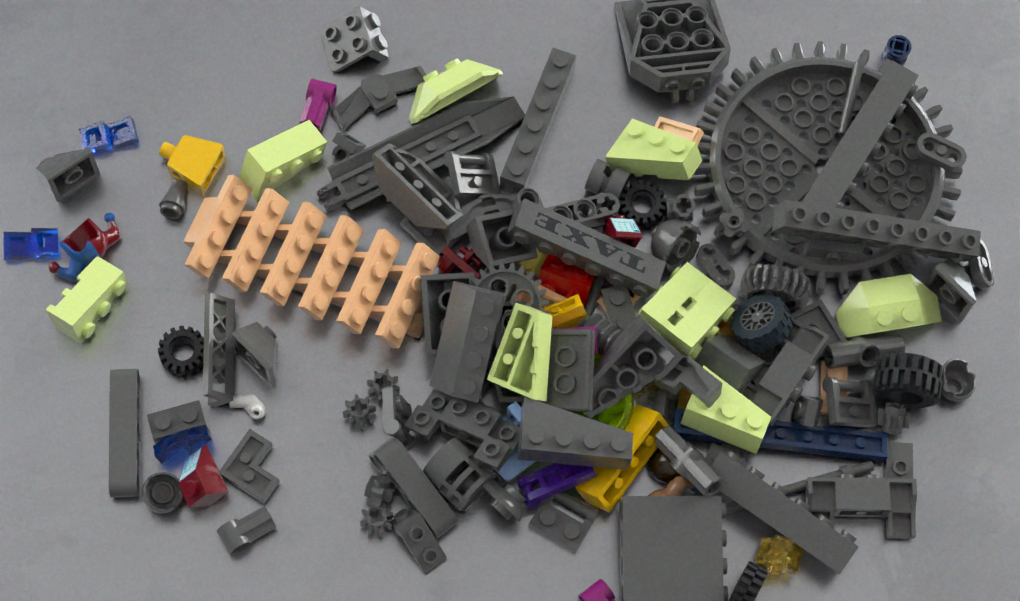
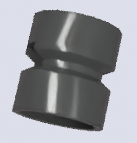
(606, 180)

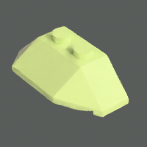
(449, 85)
(887, 306)

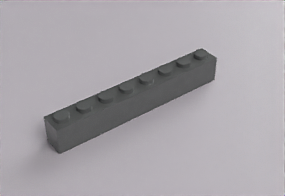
(863, 137)

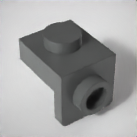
(807, 410)

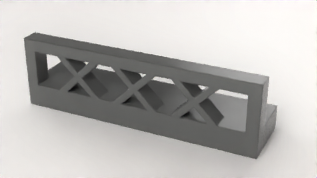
(218, 349)

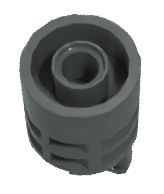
(470, 480)

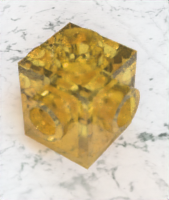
(779, 555)

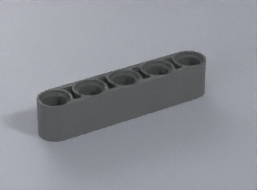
(124, 433)

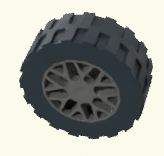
(761, 322)

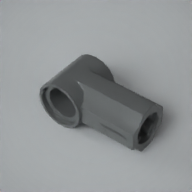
(680, 208)
(239, 534)

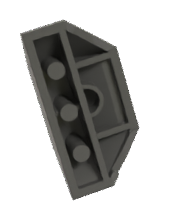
(415, 188)

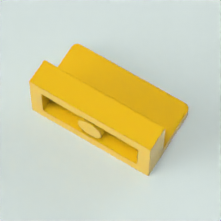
(567, 312)

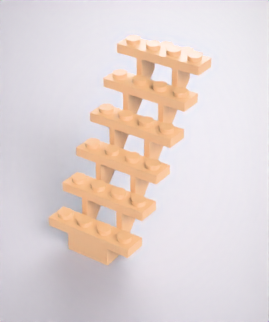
(221, 213)

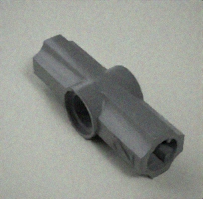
(862, 351)
(688, 461)

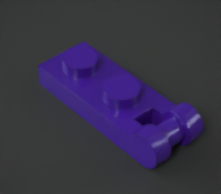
(553, 480)

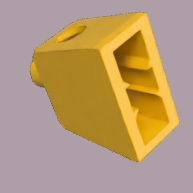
(193, 161)

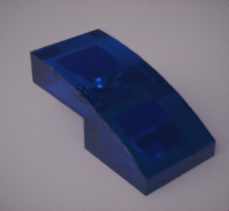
(109, 136)
(30, 245)
(189, 439)

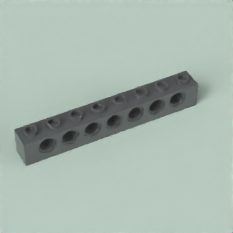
(876, 230)

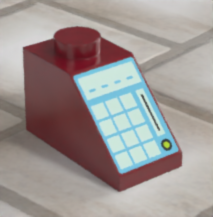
(623, 230)
(201, 479)

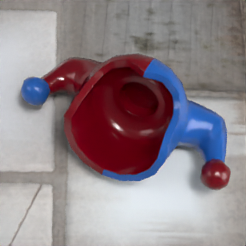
(85, 245)

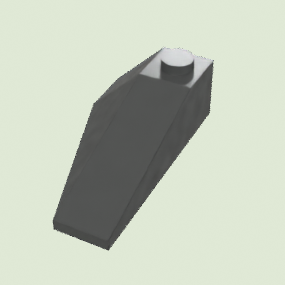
(630, 363)

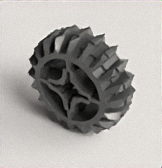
(783, 282)

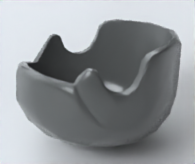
(957, 380)
(162, 492)

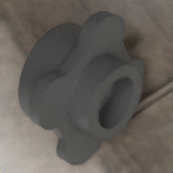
(730, 229)

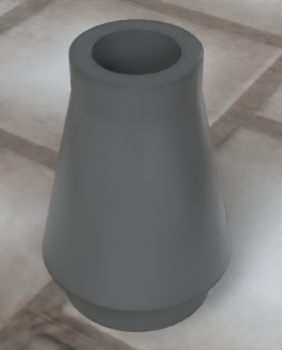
(174, 200)

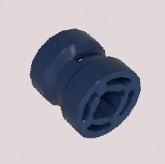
(897, 49)

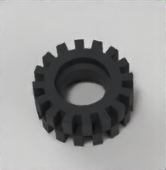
(647, 192)
(175, 338)
(749, 583)

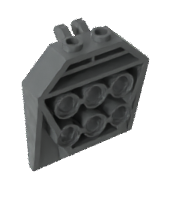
(673, 44)

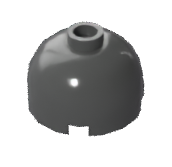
(675, 242)

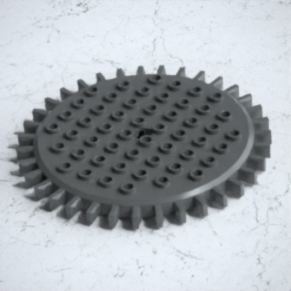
(799, 79)

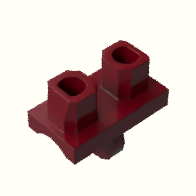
(451, 260)

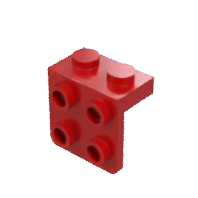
(565, 278)

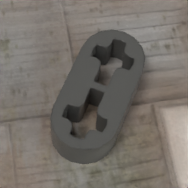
(719, 263)

